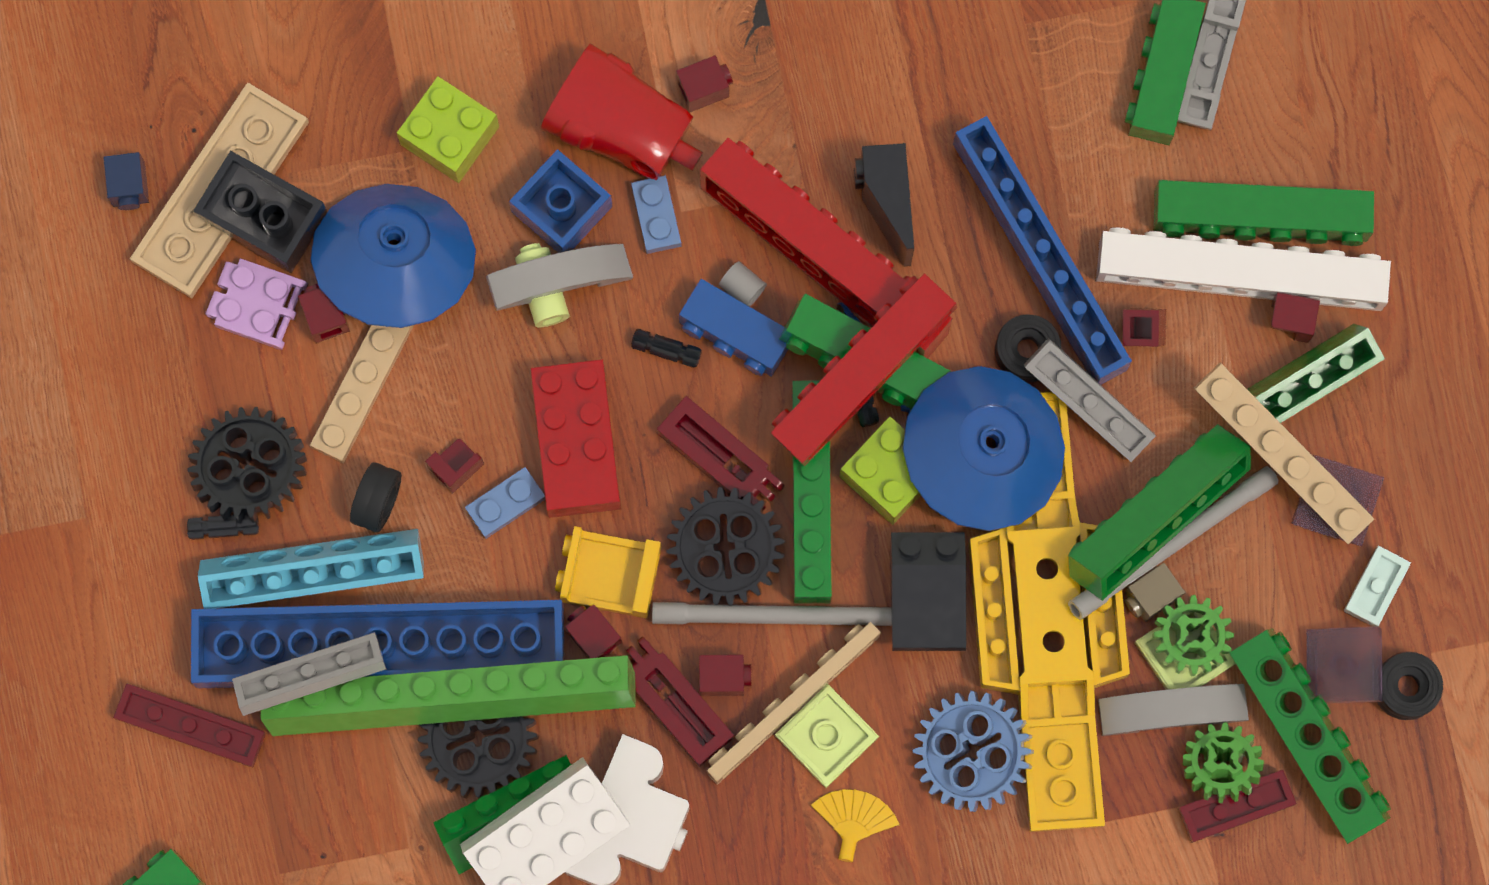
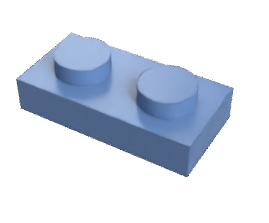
(656, 214)
(505, 502)

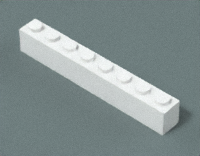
(1242, 270)

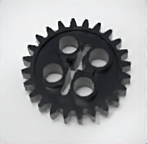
(233, 492)
(759, 543)
(486, 770)

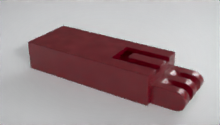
(711, 447)
(683, 712)

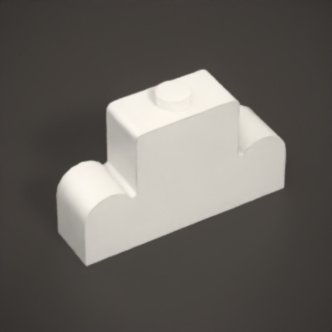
(652, 813)

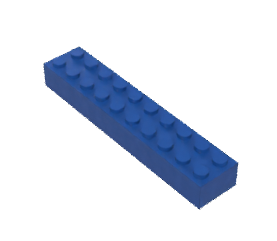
(409, 635)

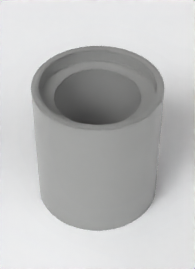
(742, 284)

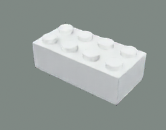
(546, 830)

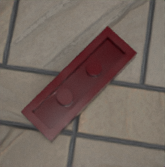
(1210, 817)

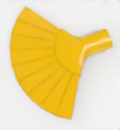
(854, 817)

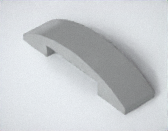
(1210, 62)
(559, 273)
(1173, 708)

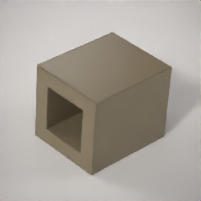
(1153, 593)

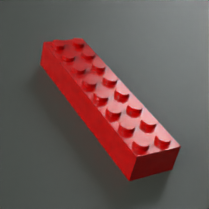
(806, 235)

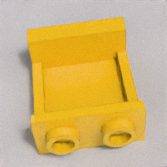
(608, 572)

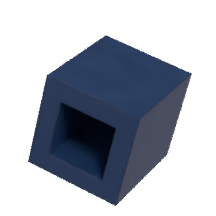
(126, 180)

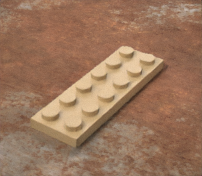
(183, 245)

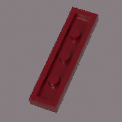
(189, 725)

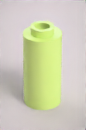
(546, 309)

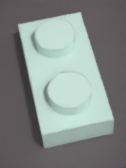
(1377, 586)

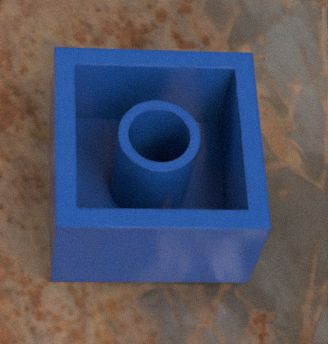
(561, 203)

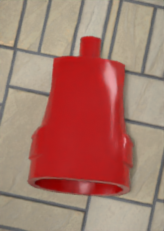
(620, 116)

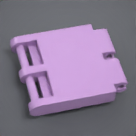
(254, 302)

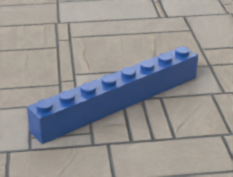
(1041, 251)

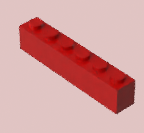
(863, 369)

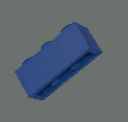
(733, 328)

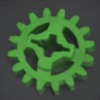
(1203, 646)
(1223, 778)

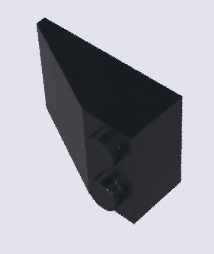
(886, 193)
(261, 211)
(928, 591)

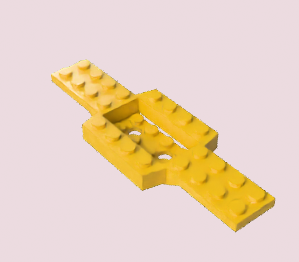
(1058, 686)

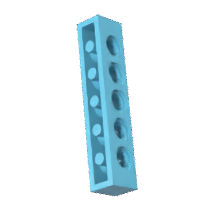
(311, 569)

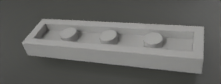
(1089, 400)
(308, 674)

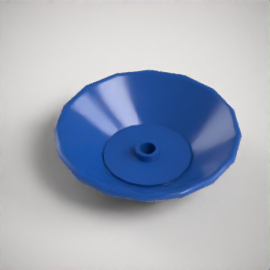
(388, 281)
(956, 467)

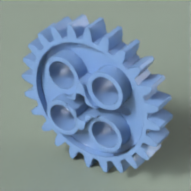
(958, 721)

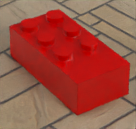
(575, 438)

